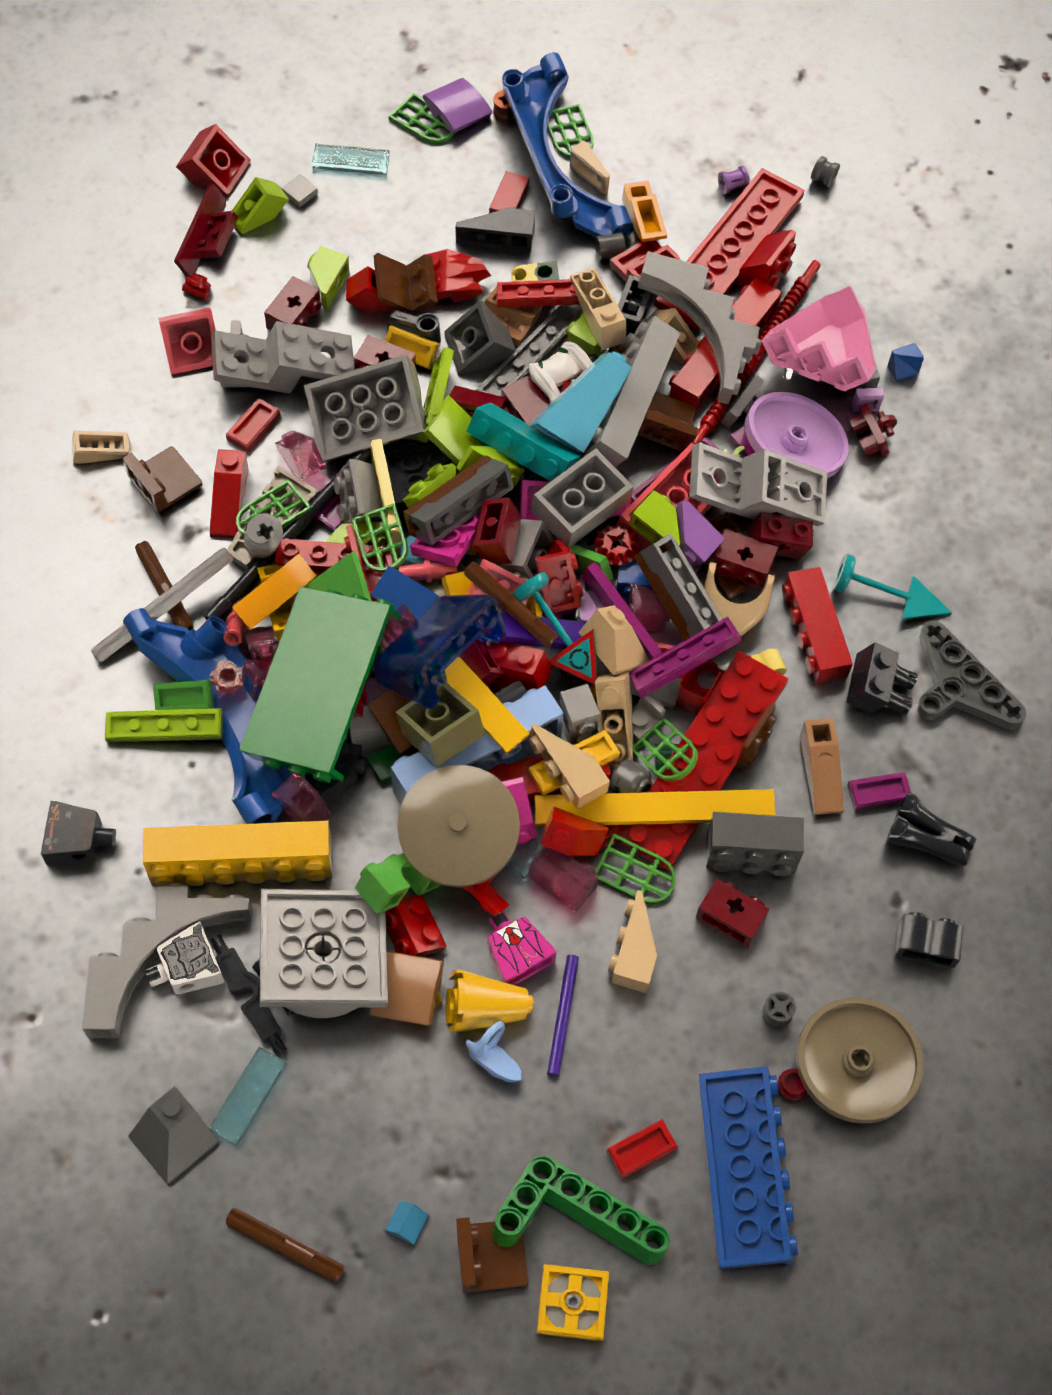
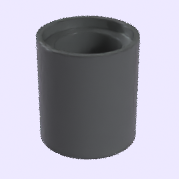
(609, 245)

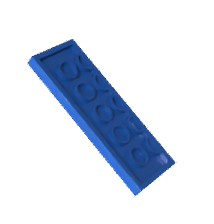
(747, 1168)

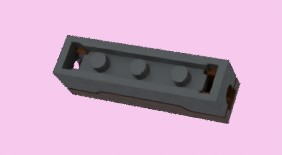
(458, 500)
(677, 587)

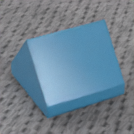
(407, 1222)

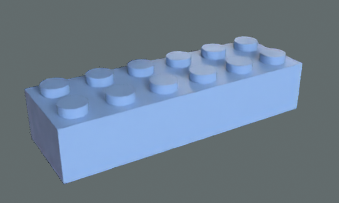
(534, 707)

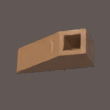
(822, 765)

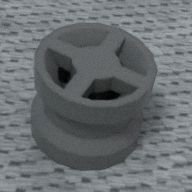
(825, 171)
(782, 1004)

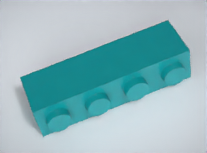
(521, 442)

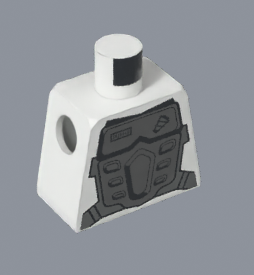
(186, 962)

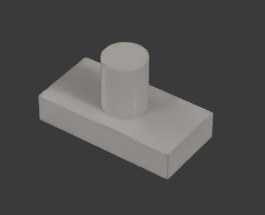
(743, 403)

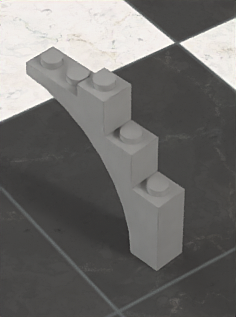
(713, 313)
(115, 977)

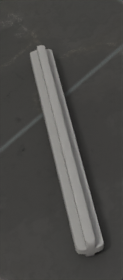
(166, 601)

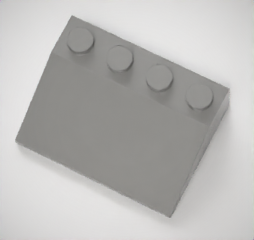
(366, 406)

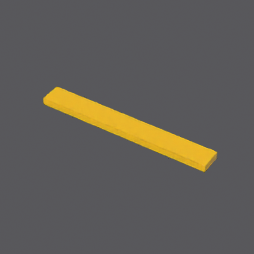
(660, 806)

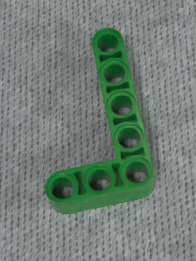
(578, 1208)

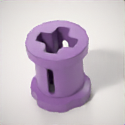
(733, 179)

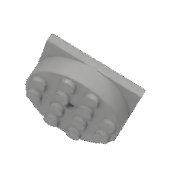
(329, 922)

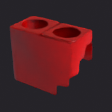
(686, 699)

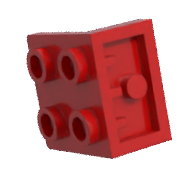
(563, 587)

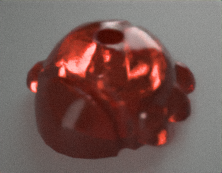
(228, 672)

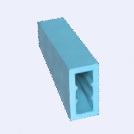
(583, 404)

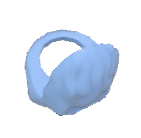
(492, 1057)

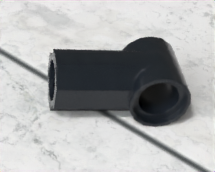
(425, 325)

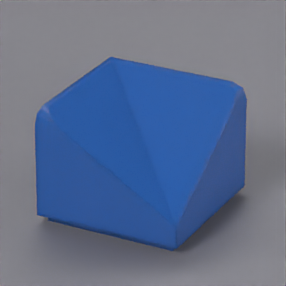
(905, 361)

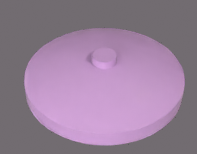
(797, 430)

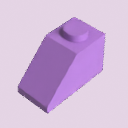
(696, 534)

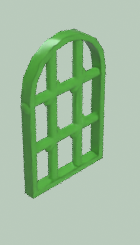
(413, 119)
(566, 142)
(276, 502)
(387, 528)
(667, 742)
(630, 860)

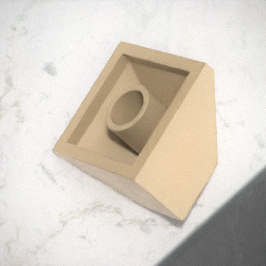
(615, 640)

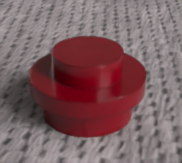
(790, 1085)

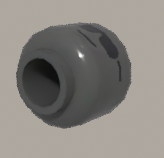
(629, 778)

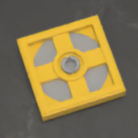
(573, 1302)

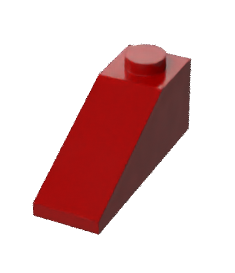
(228, 492)

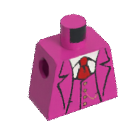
(518, 949)

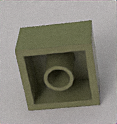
(443, 729)

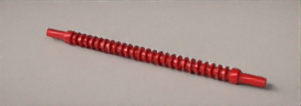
(783, 312)

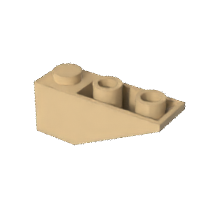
(600, 309)
(615, 711)
(575, 770)
(638, 952)

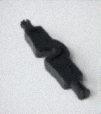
(240, 981)

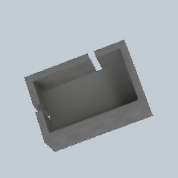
(754, 843)

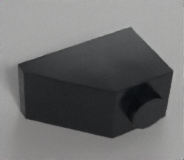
(350, 764)

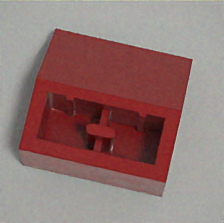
(769, 259)

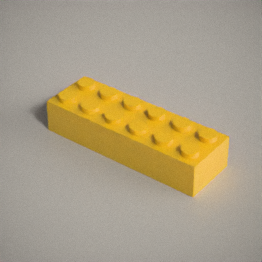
(238, 853)

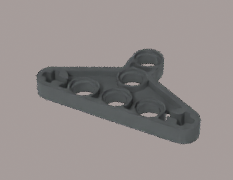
(971, 692)

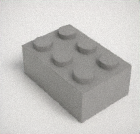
(581, 498)

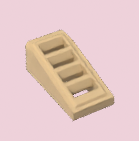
(589, 167)
(90, 438)

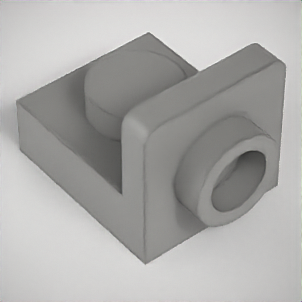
(646, 715)

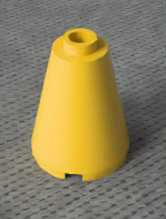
(482, 1002)

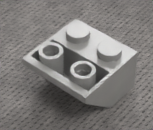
(357, 490)

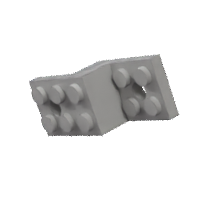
(281, 358)
(758, 484)

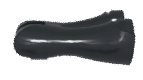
(922, 830)

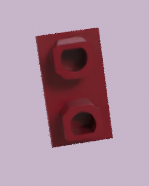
(876, 440)

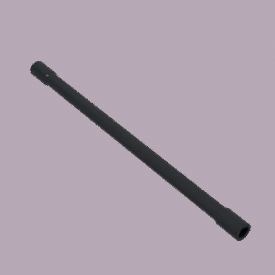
(225, 602)

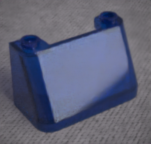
(432, 642)

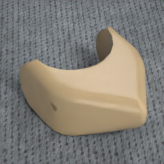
(743, 615)

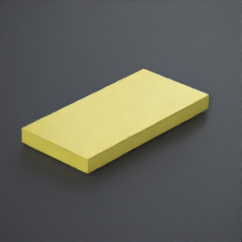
(385, 488)

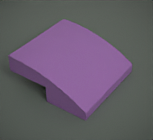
(458, 105)

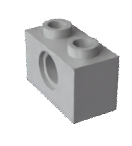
(579, 715)

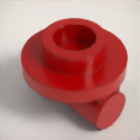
(197, 286)

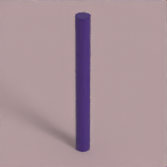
(562, 1016)

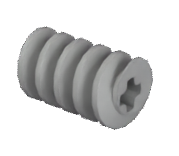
(267, 526)

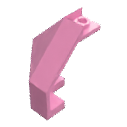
(826, 341)

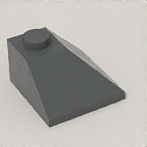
(479, 340)
(172, 1135)

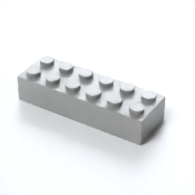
(648, 354)

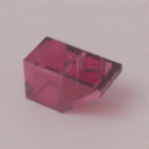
(300, 454)
(301, 800)

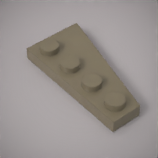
(237, 548)

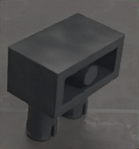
(873, 680)

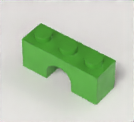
(388, 881)

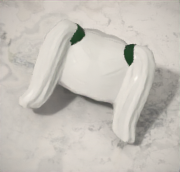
(560, 367)

